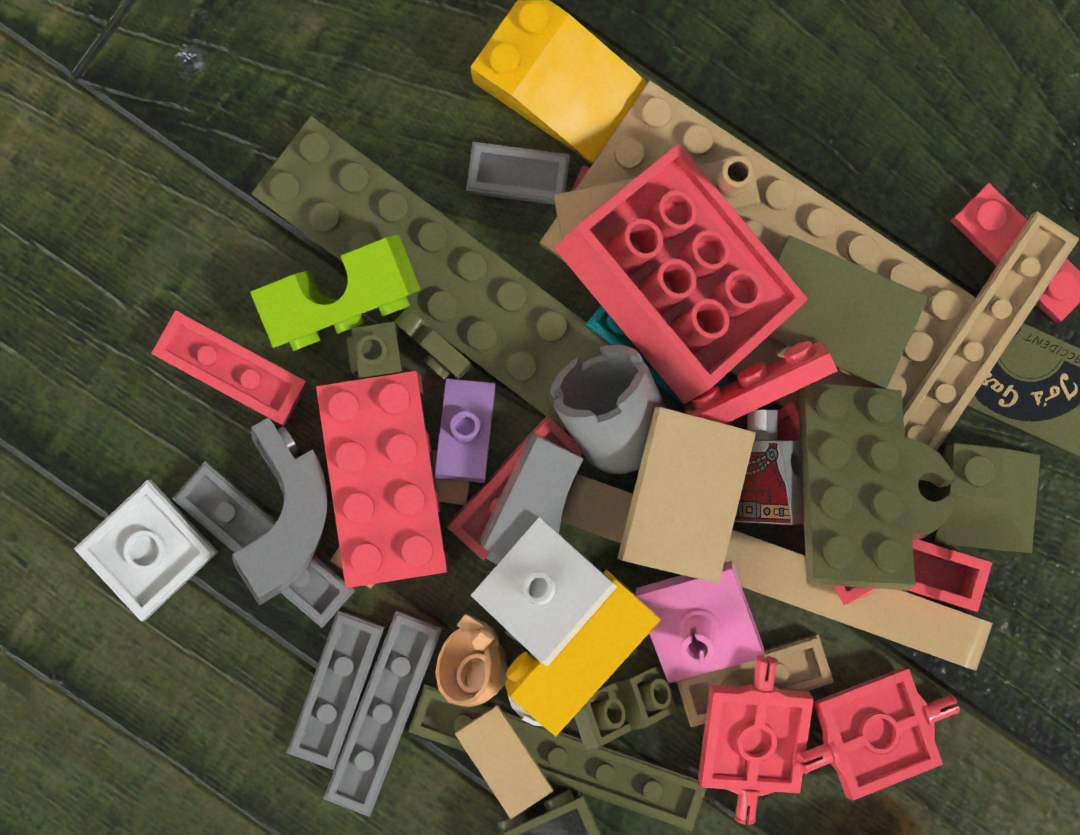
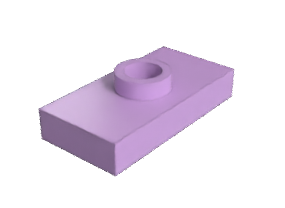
(465, 430)

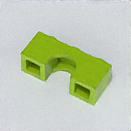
(297, 309)

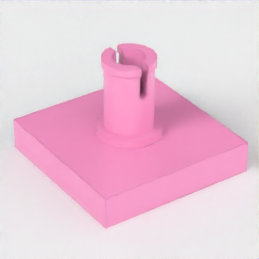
(701, 624)

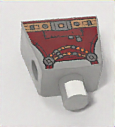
(773, 475)

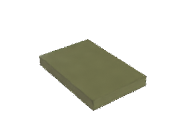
(851, 310)

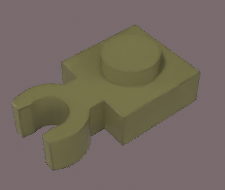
(441, 355)

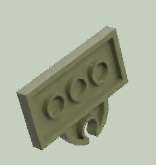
(864, 487)

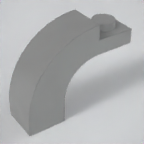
(290, 545)

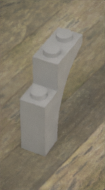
(532, 491)

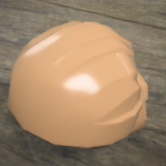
(471, 664)

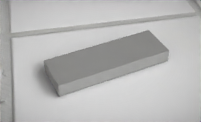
(336, 689)

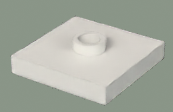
(146, 550)
(543, 591)

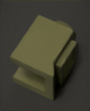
(375, 350)

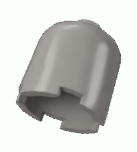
(608, 407)

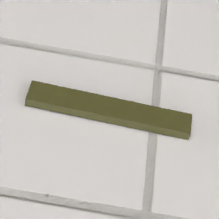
(564, 761)

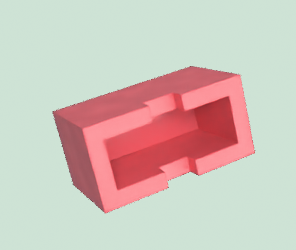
(949, 575)

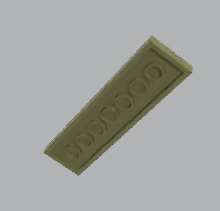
(465, 288)

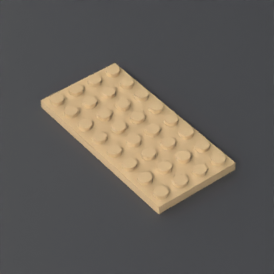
(786, 208)

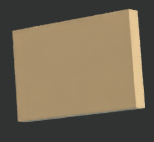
(686, 495)

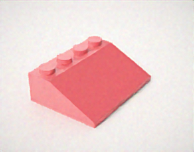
(681, 274)

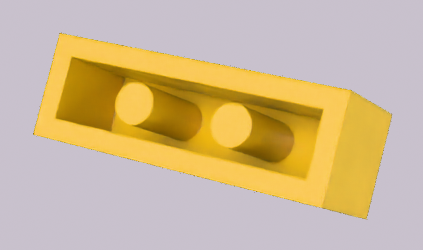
(560, 690)

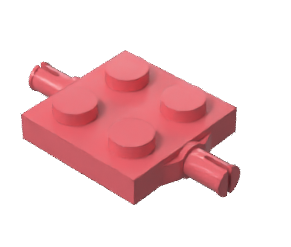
(877, 733)
(754, 739)

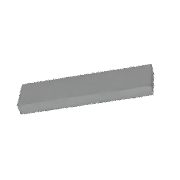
(240, 521)
(383, 713)

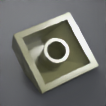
(993, 497)

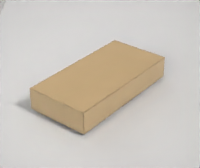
(504, 761)

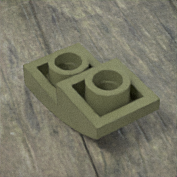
(625, 706)

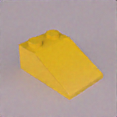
(557, 76)

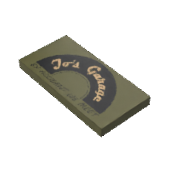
(1035, 389)

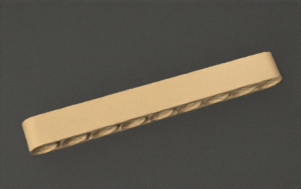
(782, 576)

